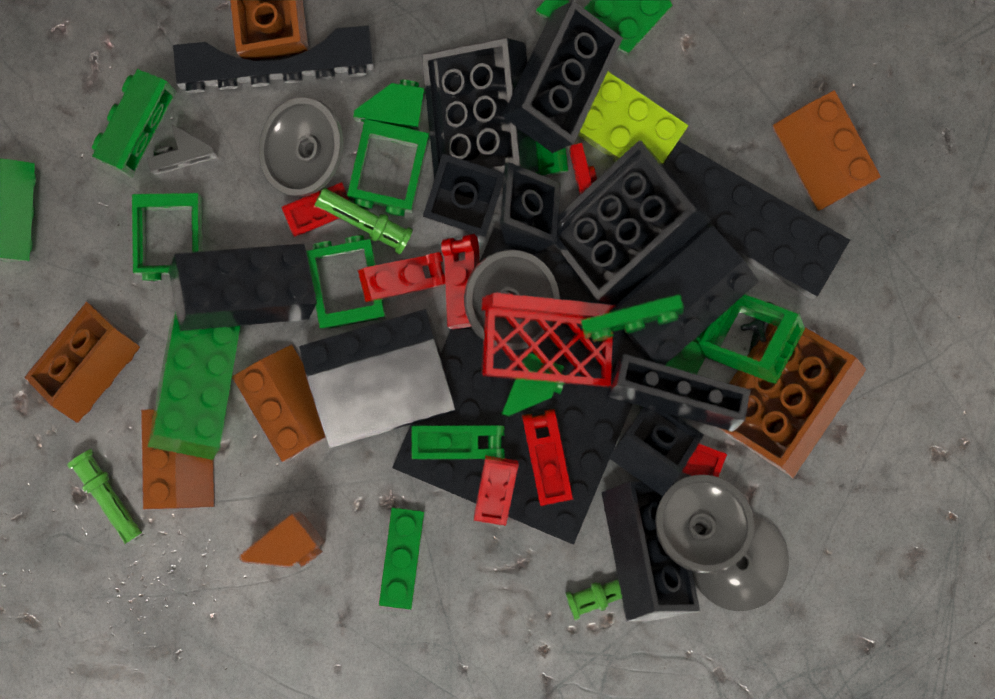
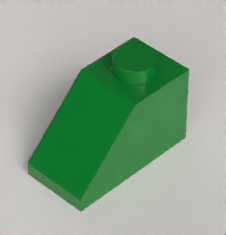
(395, 105)
(531, 392)

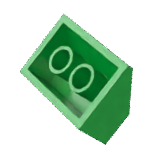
(133, 122)
(16, 209)

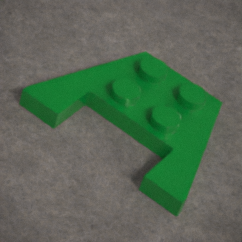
(626, 17)

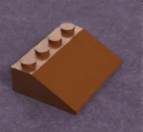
(793, 414)

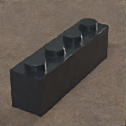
(679, 393)

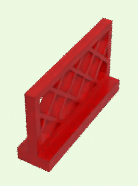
(544, 311)

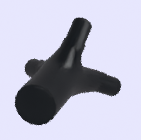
(759, 331)

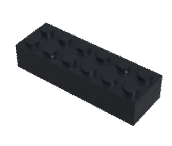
(759, 224)

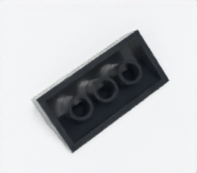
(709, 281)
(647, 576)

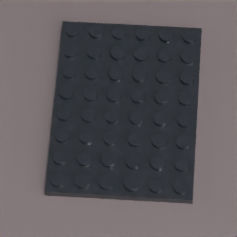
(584, 414)

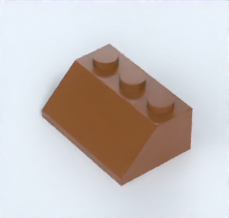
(826, 151)
(82, 363)
(282, 402)
(174, 478)
(287, 544)

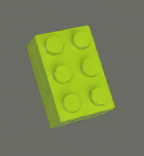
(625, 116)

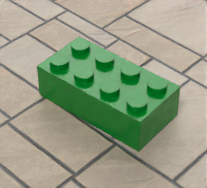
(194, 390)

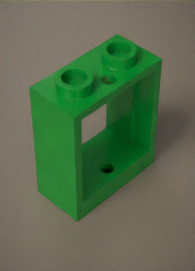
(397, 135)
(150, 202)
(351, 316)
(779, 349)

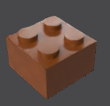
(269, 28)

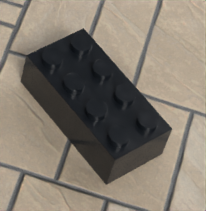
(562, 77)
(242, 286)

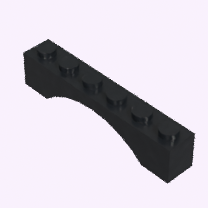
(341, 52)

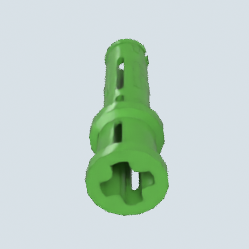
(377, 226)
(97, 484)
(593, 598)

